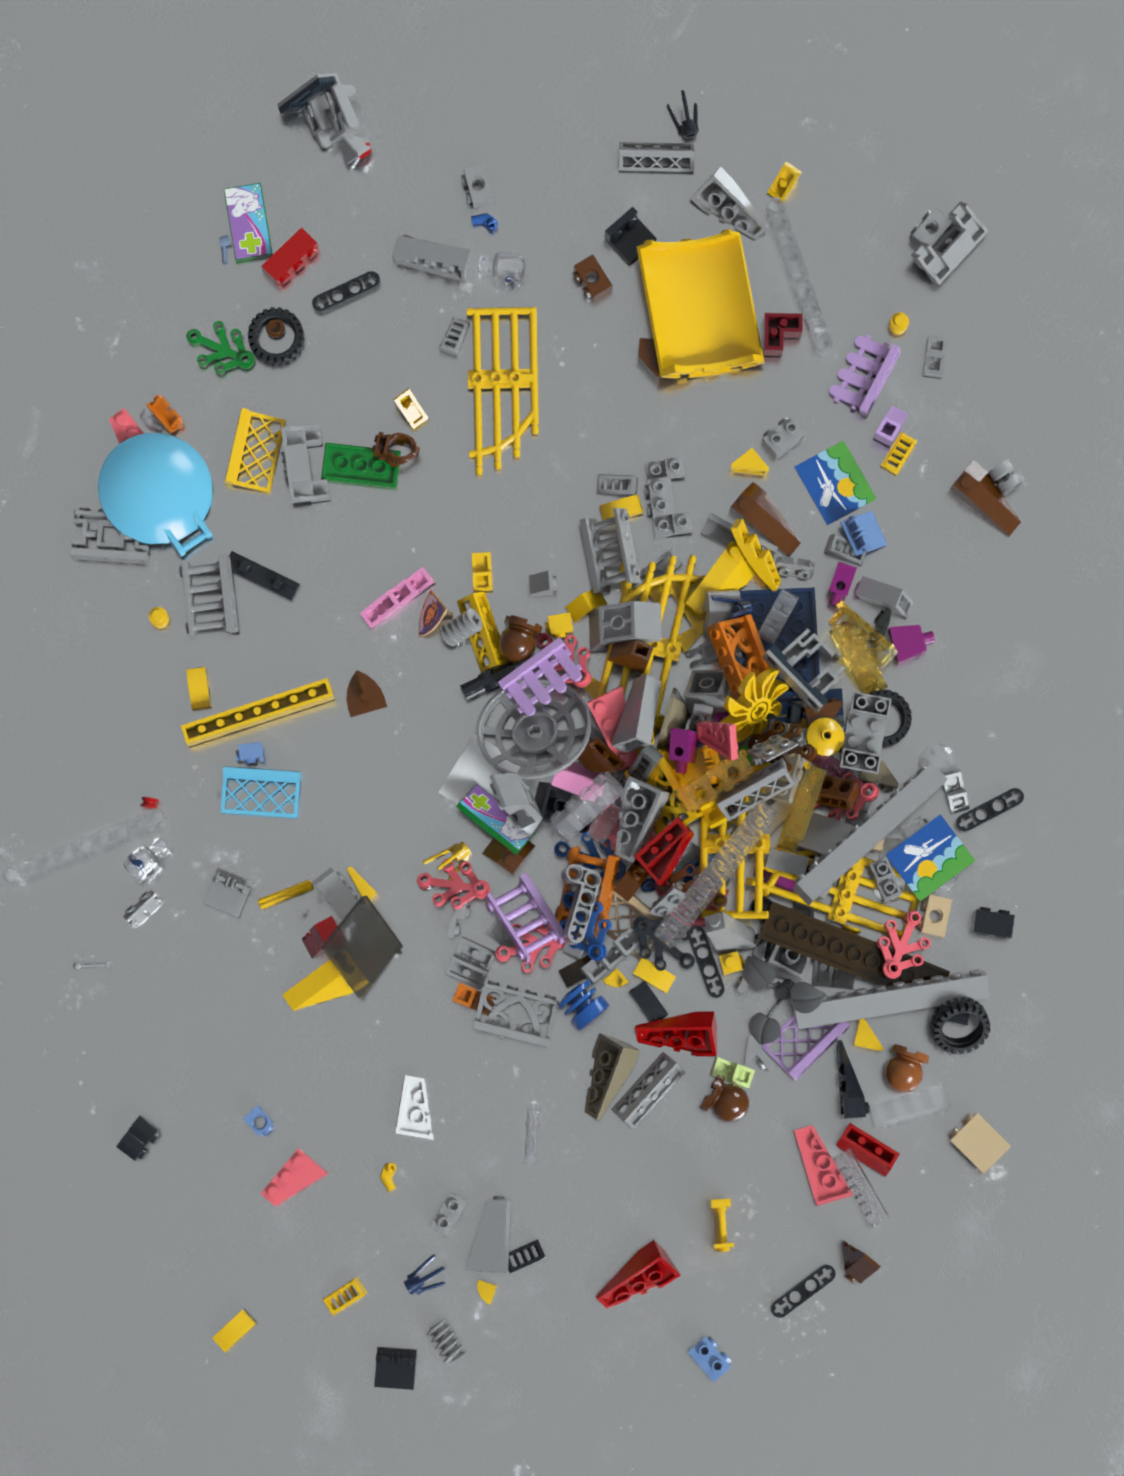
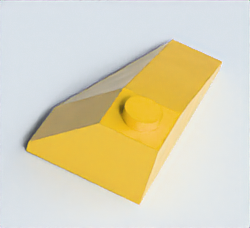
(728, 573)
(317, 987)

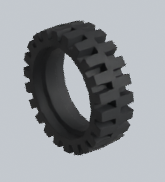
(263, 317)
(905, 712)
(962, 1043)

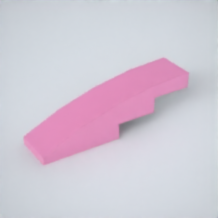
(397, 597)

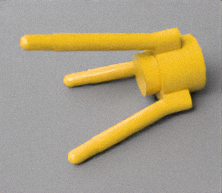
(459, 852)

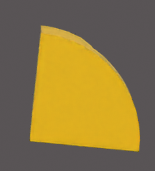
(615, 979)
(486, 1290)

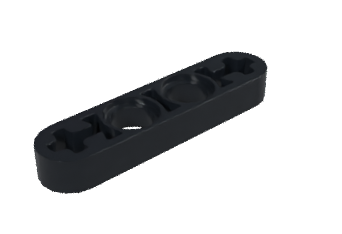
(347, 294)
(988, 808)
(708, 961)
(805, 1294)

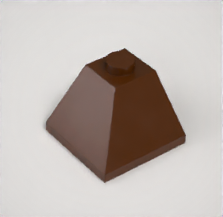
(505, 858)

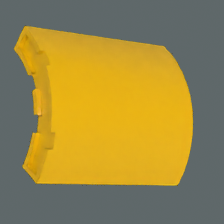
(700, 305)

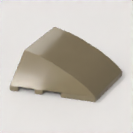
(676, 717)

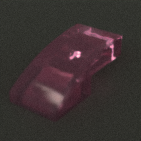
(831, 764)

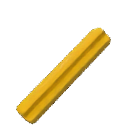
(285, 894)

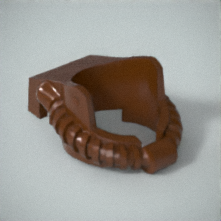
(382, 453)

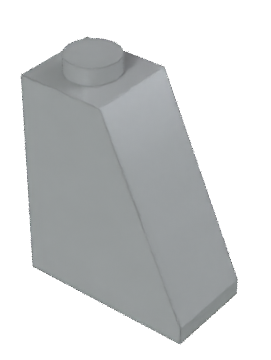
(884, 596)
(729, 933)

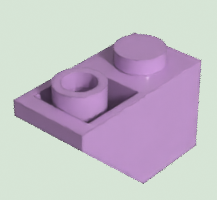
(890, 425)

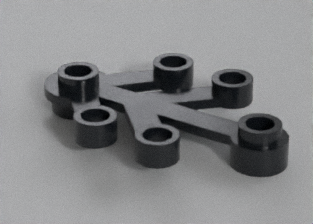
(658, 944)

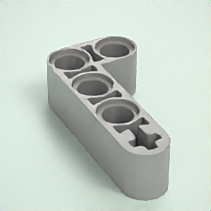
(577, 904)

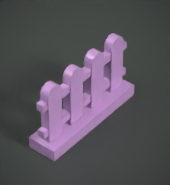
(872, 367)
(537, 666)

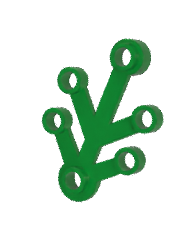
(223, 349)

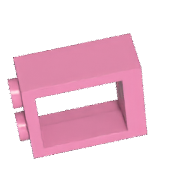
(574, 778)

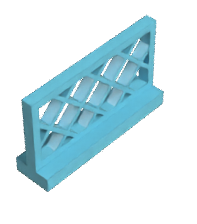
(260, 775)

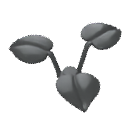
(804, 996)

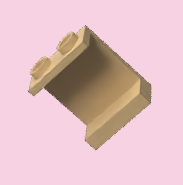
(979, 1142)

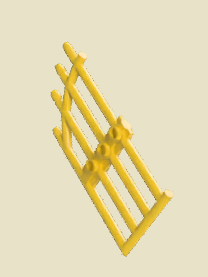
(501, 379)
(667, 648)
(714, 842)
(843, 895)

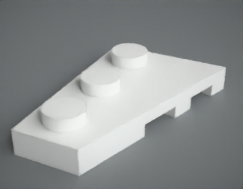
(413, 1111)

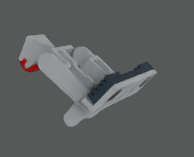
(313, 103)
(784, 661)

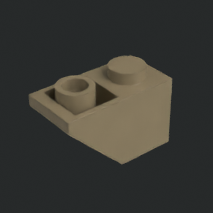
(883, 779)

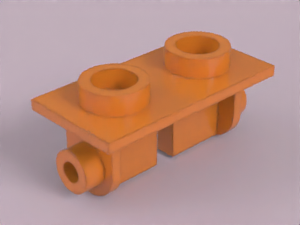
(169, 419)

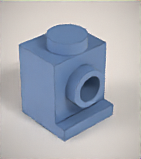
(250, 753)

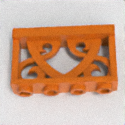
(747, 640)

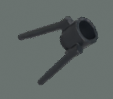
(688, 127)

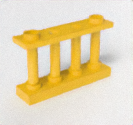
(719, 1207)

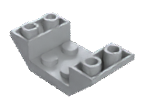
(624, 623)
(865, 732)
(516, 799)

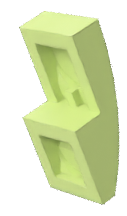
(732, 1072)

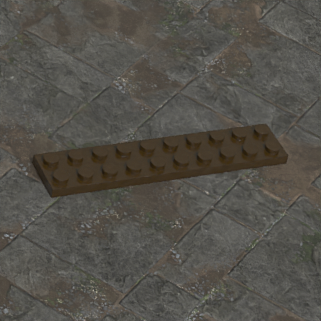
(837, 947)

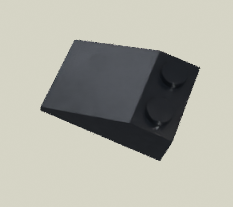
(552, 799)

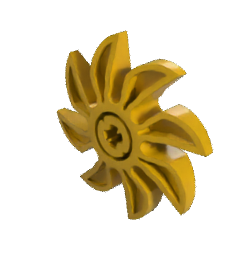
(755, 703)

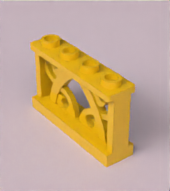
(675, 780)

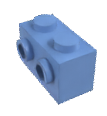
(709, 1359)

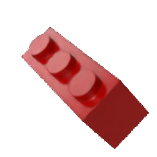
(290, 257)
(868, 1149)

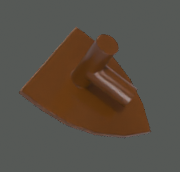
(364, 695)

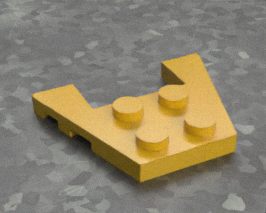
(696, 621)

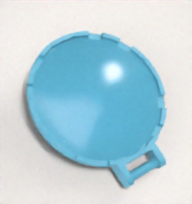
(156, 490)

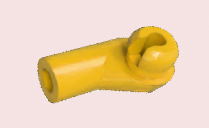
(386, 1176)

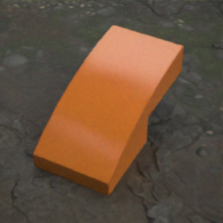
(470, 998)

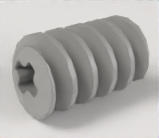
(461, 628)
(445, 1341)

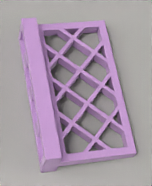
(813, 1053)

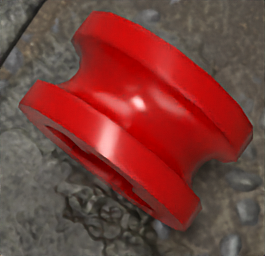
(149, 803)

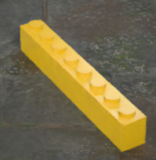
(257, 712)

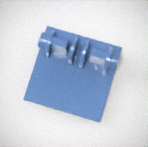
(863, 533)

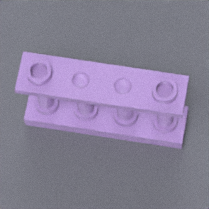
(536, 902)

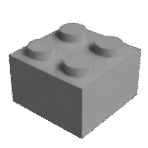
(707, 688)

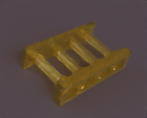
(801, 809)

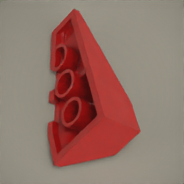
(688, 1032)
(642, 1272)

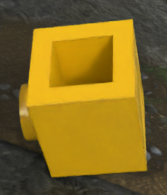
(559, 625)
(731, 963)

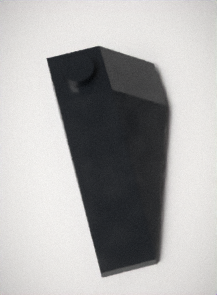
(851, 1095)

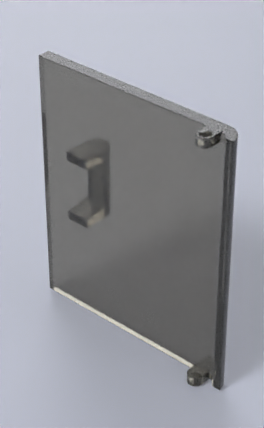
(362, 946)

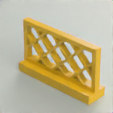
(238, 448)

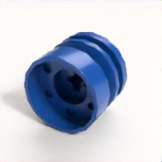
(583, 1004)

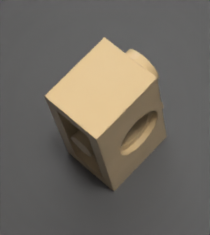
(942, 907)

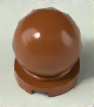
(905, 1069)

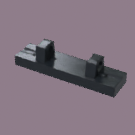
(263, 577)

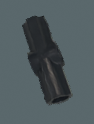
(486, 681)

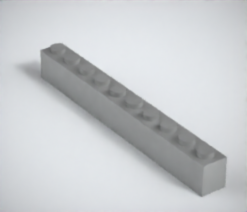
(872, 832)
(895, 998)

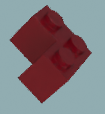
(780, 326)

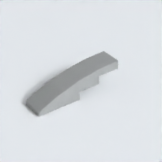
(615, 953)

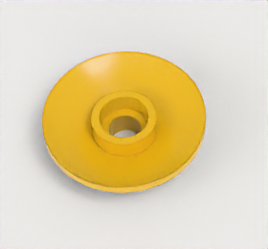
(816, 737)

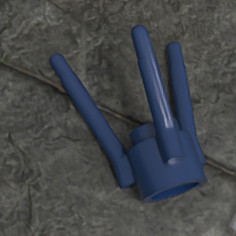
(740, 608)
(414, 1283)

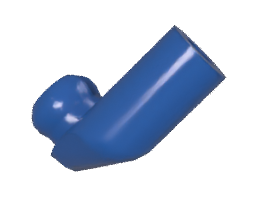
(485, 219)
(648, 885)

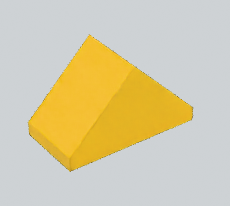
(750, 463)
(584, 605)
(865, 1037)

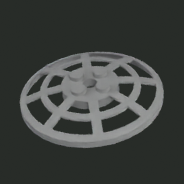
(533, 744)

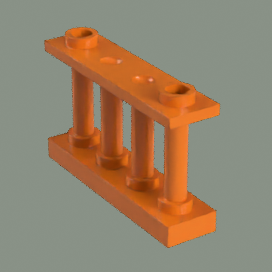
(607, 883)

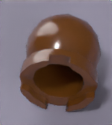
(518, 640)
(726, 1100)

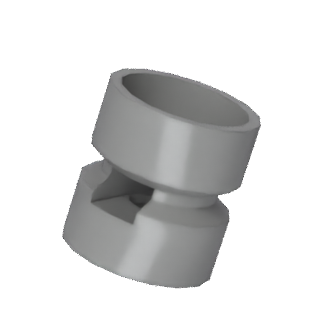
(1002, 471)

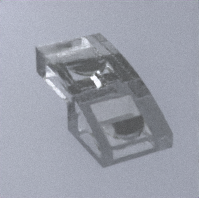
(604, 824)

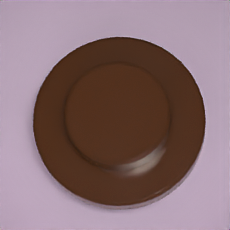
(275, 328)

